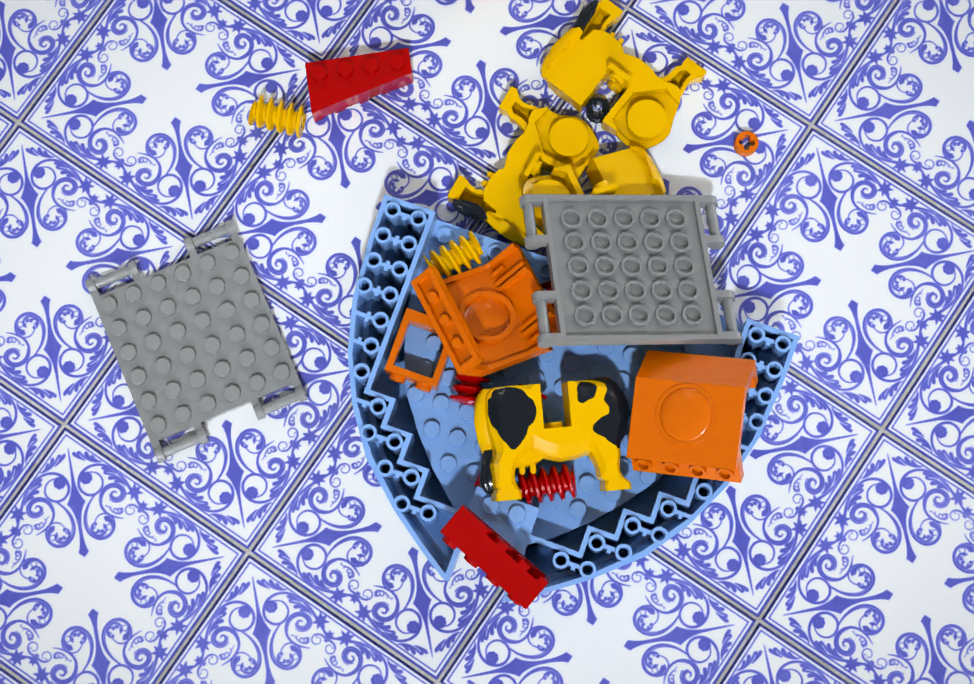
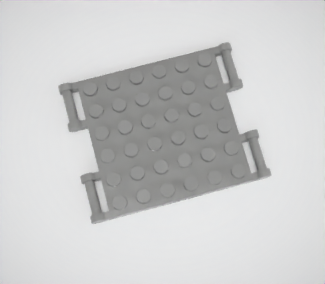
(629, 270)
(196, 340)

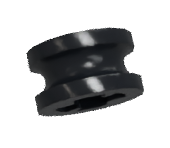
(589, 111)

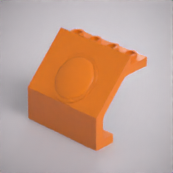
(485, 313)
(690, 415)

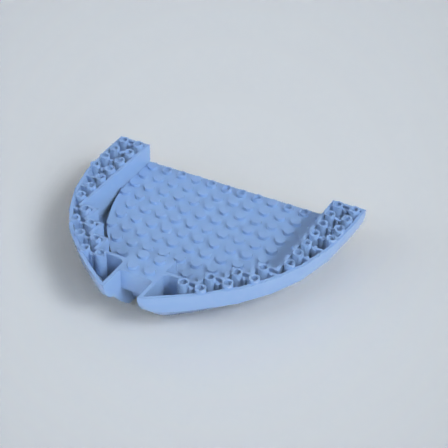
(429, 447)

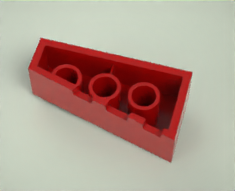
(355, 79)
(495, 556)

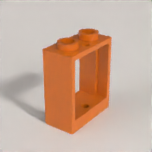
(399, 374)

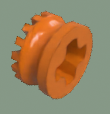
(739, 148)

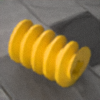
(277, 116)
(456, 255)

